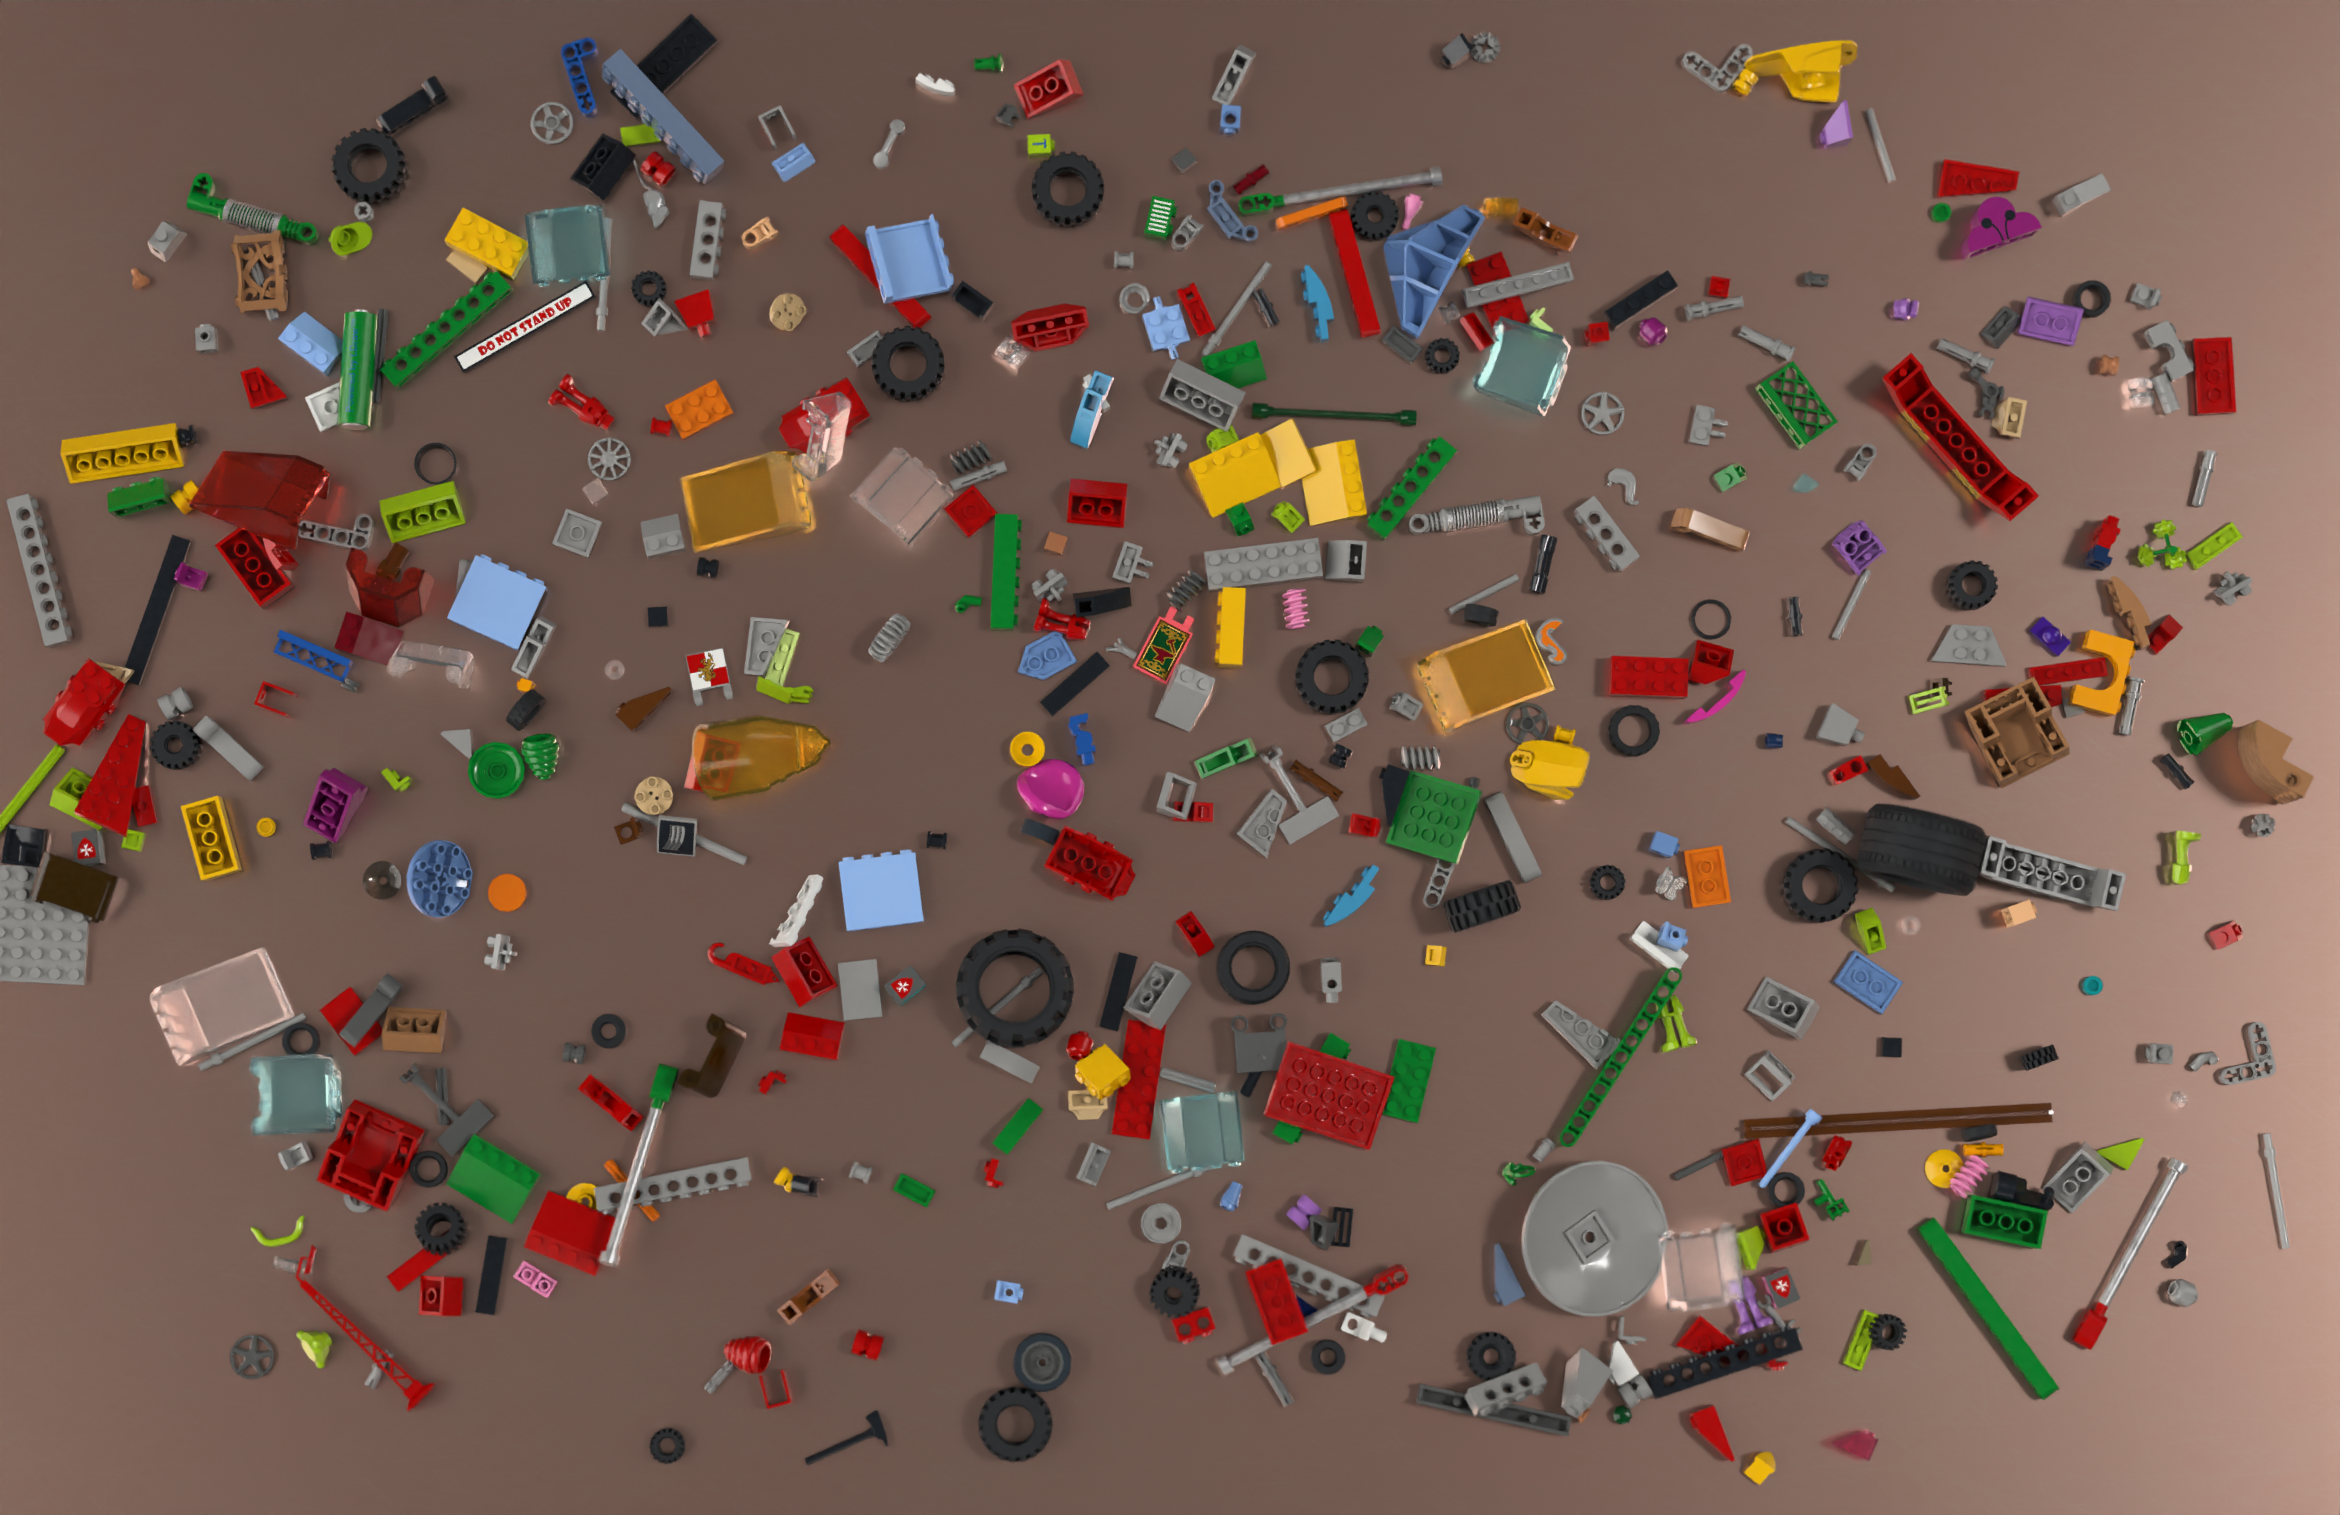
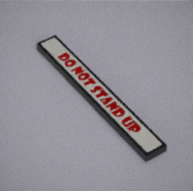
(525, 327)

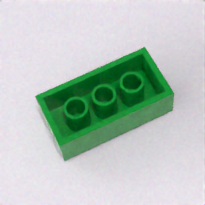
(2004, 1221)

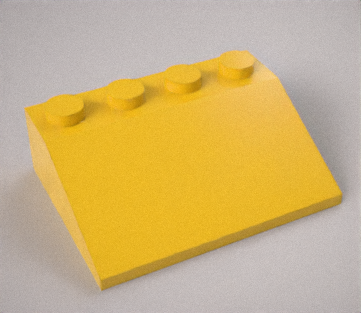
(1235, 474)
(1336, 487)

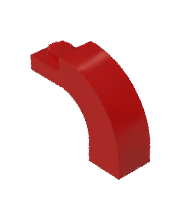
(610, 1102)

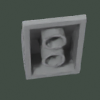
(1184, 697)
(1784, 1008)
(2079, 1177)

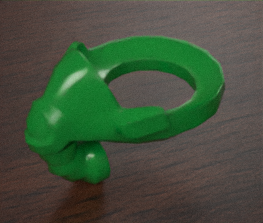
(1511, 1171)

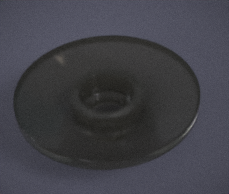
(372, 878)

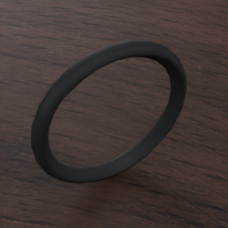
(1711, 636)

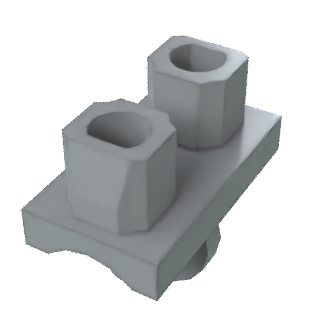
(1167, 447)
(2232, 584)
(1052, 588)
(502, 951)

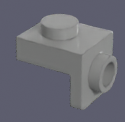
(295, 1156)

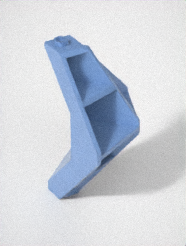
(1424, 262)

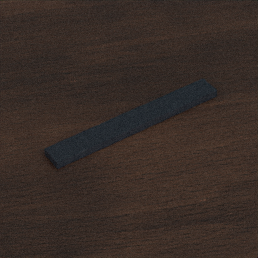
(156, 609)

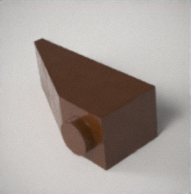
(640, 708)

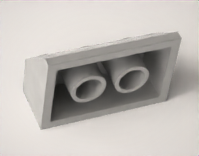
(1157, 995)

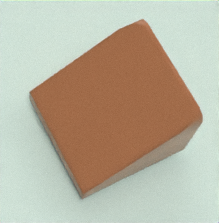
(1055, 543)

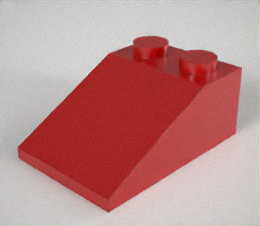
(1048, 88)

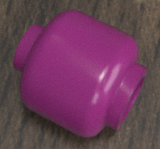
(1653, 331)

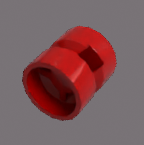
(656, 167)
(867, 1345)

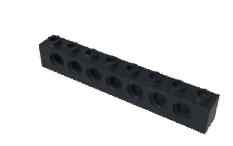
(1661, 1389)

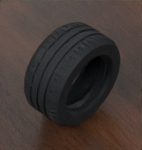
(1250, 939)

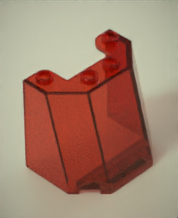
(384, 598)

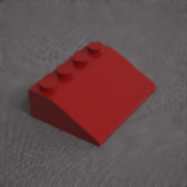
(570, 1233)

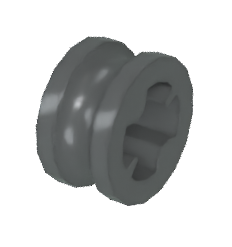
(350, 685)

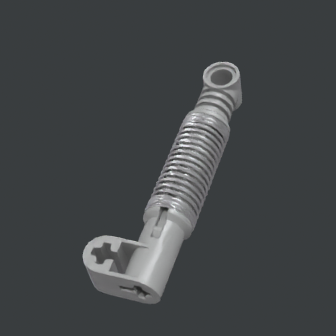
(1487, 513)

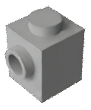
(206, 339)

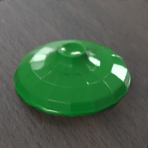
(496, 770)

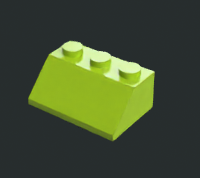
(69, 792)

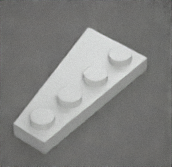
(798, 912)

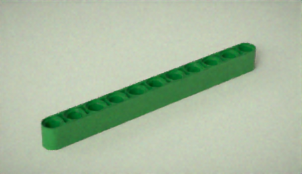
(1619, 1066)
(1988, 1308)

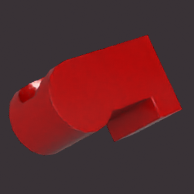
(1849, 770)

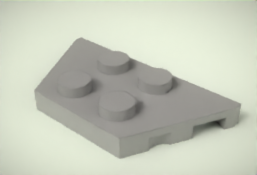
(1970, 646)

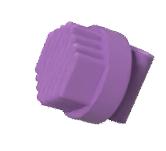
(1905, 308)

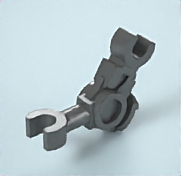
(1989, 391)

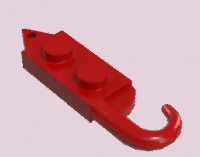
(743, 966)

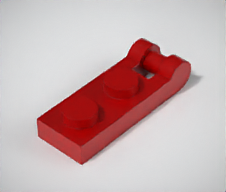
(1196, 310)

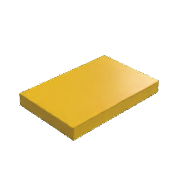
(1288, 452)

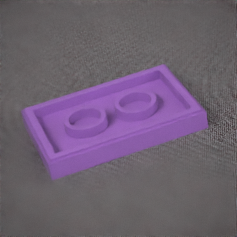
(2050, 321)

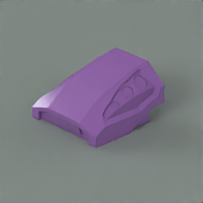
(1858, 546)

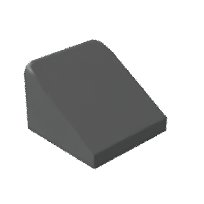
(1184, 160)

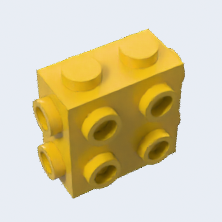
(1102, 1072)

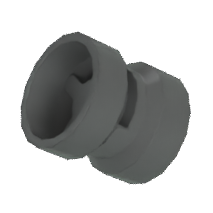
(573, 1053)

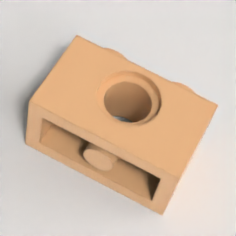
(2019, 913)

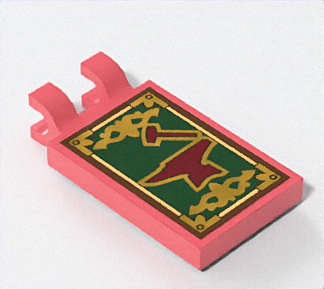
(1164, 647)

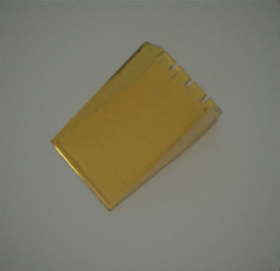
(745, 501)
(1485, 675)

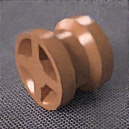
(2109, 365)

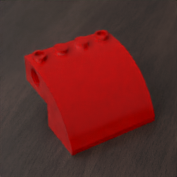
(370, 1155)

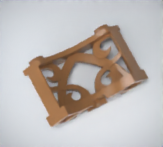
(278, 293)

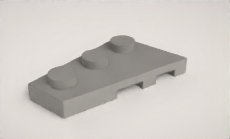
(1262, 824)

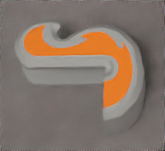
(1548, 643)

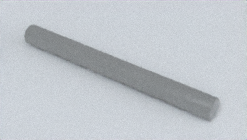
(1880, 145)
(1483, 594)
(1851, 604)

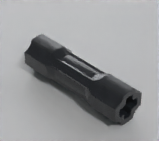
(1545, 553)

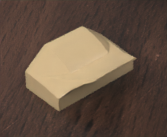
(2009, 417)
(1085, 1105)

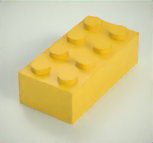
(488, 243)
(1231, 627)
(211, 838)

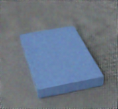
(1868, 982)

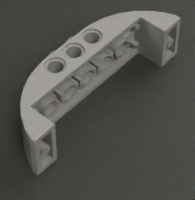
(2051, 875)

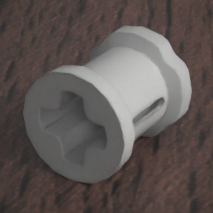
(362, 217)
(1123, 259)
(860, 1172)

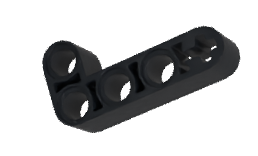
(413, 107)

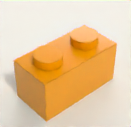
(525, 685)

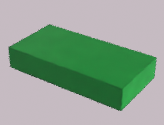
(914, 1190)

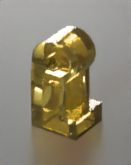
(1501, 207)

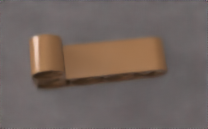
(1709, 527)

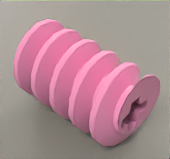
(1295, 609)
(1968, 1176)

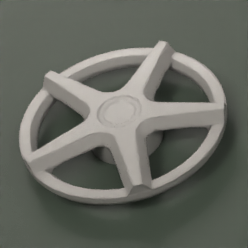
(552, 123)
(1603, 413)

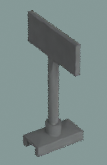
(463, 1126)

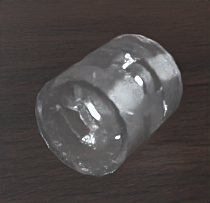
(1017, 357)
(2140, 399)

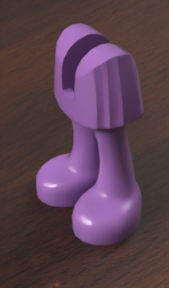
(1759, 1319)

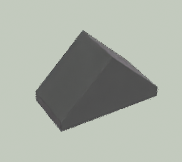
(1322, 1230)

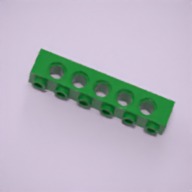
(1384, 528)

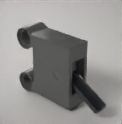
(1258, 1051)

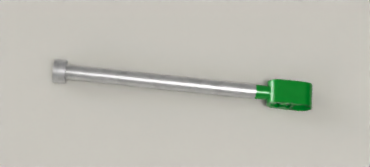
(1433, 176)
(660, 1093)

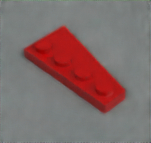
(1970, 178)

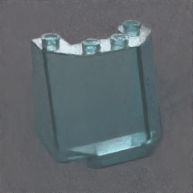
(568, 244)
(1524, 366)
(297, 1094)
(1202, 1131)

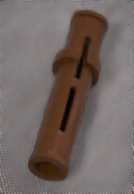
(1316, 780)

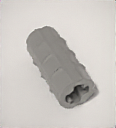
(2166, 393)
(1835, 826)

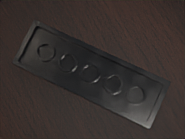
(673, 56)

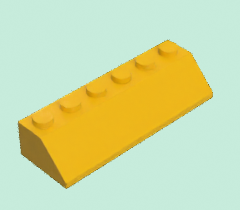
(122, 453)

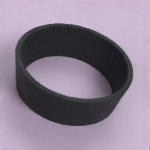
(422, 451)

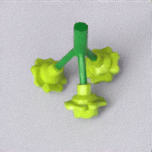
(2175, 557)

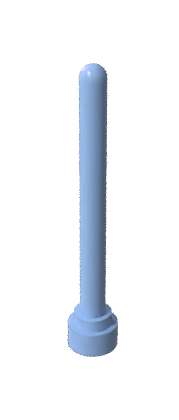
(1811, 1119)

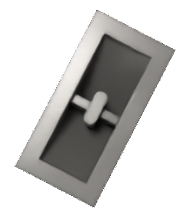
(461, 740)

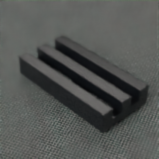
(1343, 1210)

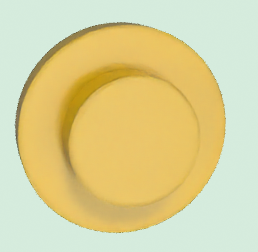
(266, 827)

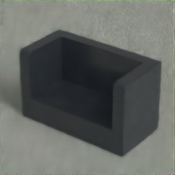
(972, 301)

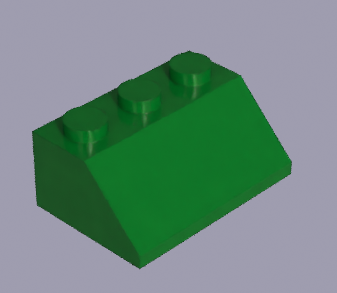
(1237, 365)
(138, 497)

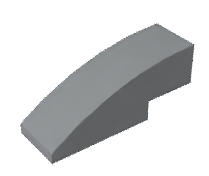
(534, 646)
(1009, 1062)

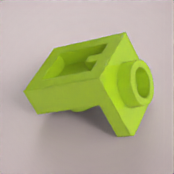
(1219, 438)
(1288, 516)
(392, 777)

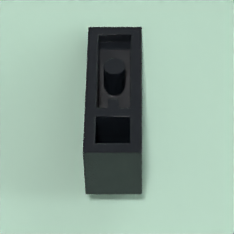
(1392, 787)

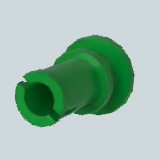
(989, 63)

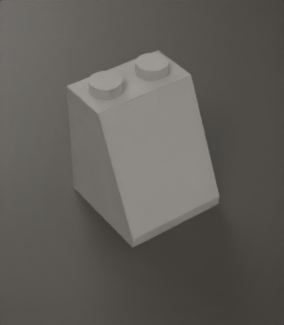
(1583, 1382)

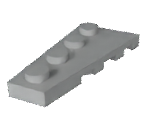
(1585, 1037)

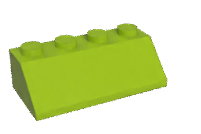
(422, 512)

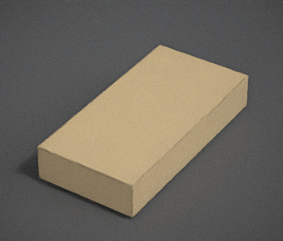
(468, 266)

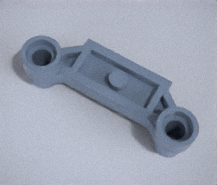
(1226, 217)

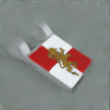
(707, 672)

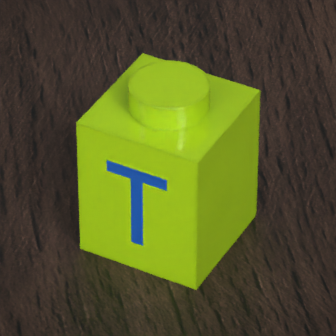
(1040, 145)

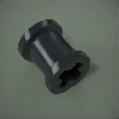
(936, 840)
(321, 850)

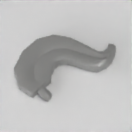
(1624, 477)

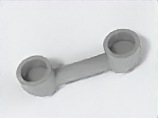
(881, 159)

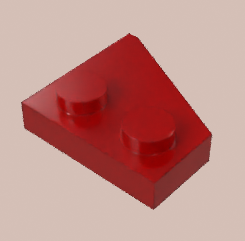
(260, 388)

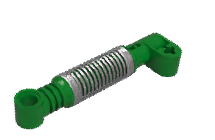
(256, 219)

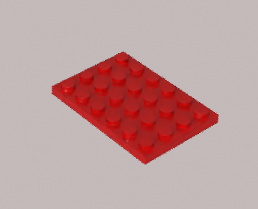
(1328, 1095)

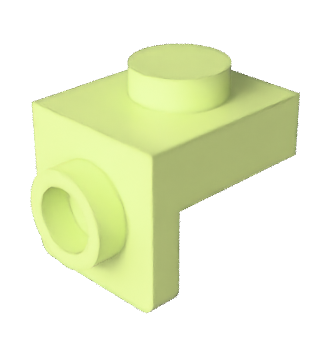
(1537, 322)

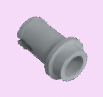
(1544, 1149)

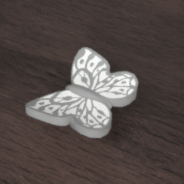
(1669, 884)

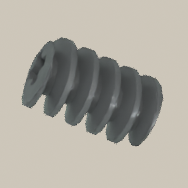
(970, 457)
(1185, 589)

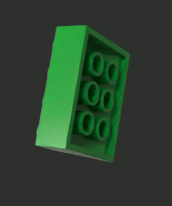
(493, 1178)

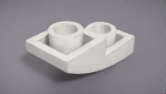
(940, 87)

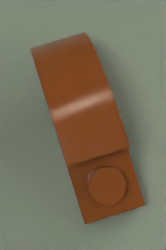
(1544, 232)
(808, 1297)

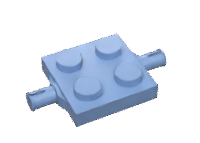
(1165, 328)

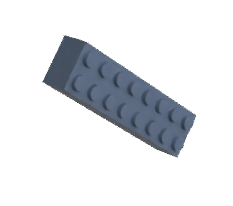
(662, 117)

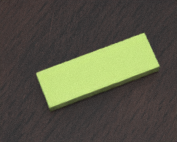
(782, 658)

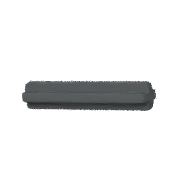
(442, 1092)

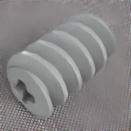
(1420, 757)

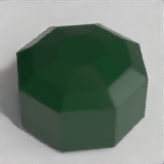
(1622, 1414)

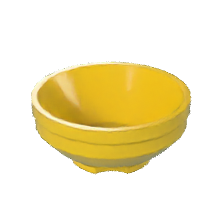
(1023, 739)

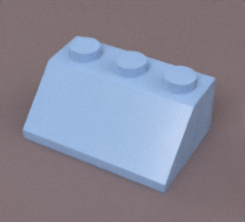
(313, 342)

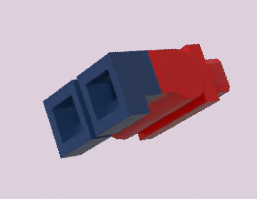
(2101, 544)

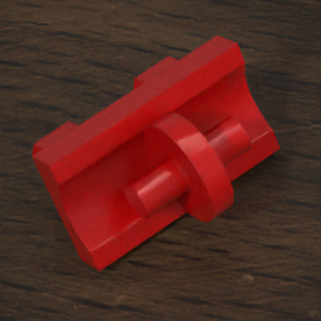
(1836, 1152)

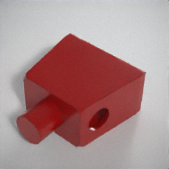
(697, 311)

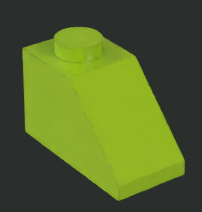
(1870, 930)

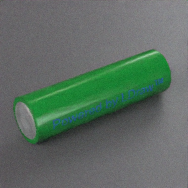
(357, 370)

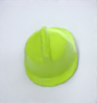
(350, 238)

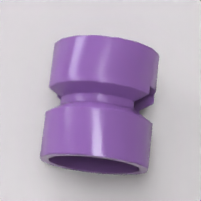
(1303, 1211)

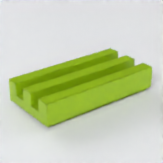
(1942, 696)

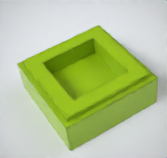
(133, 841)

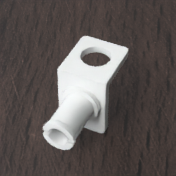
(1365, 1328)

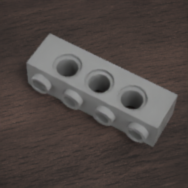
(706, 211)
(1617, 538)
(1530, 1375)

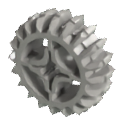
(889, 637)

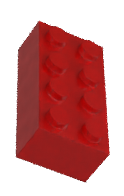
(253, 567)
(1648, 677)

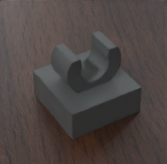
(1006, 113)

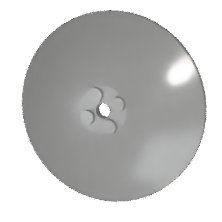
(1624, 1251)

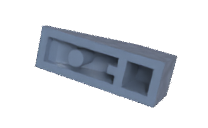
(1505, 1281)

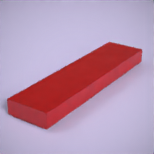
(2069, 671)
(414, 1267)

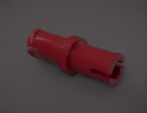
(1251, 179)

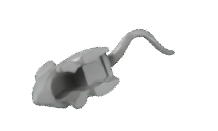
(654, 202)

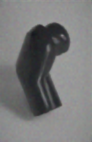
(2180, 1254)

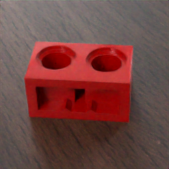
(1192, 1320)

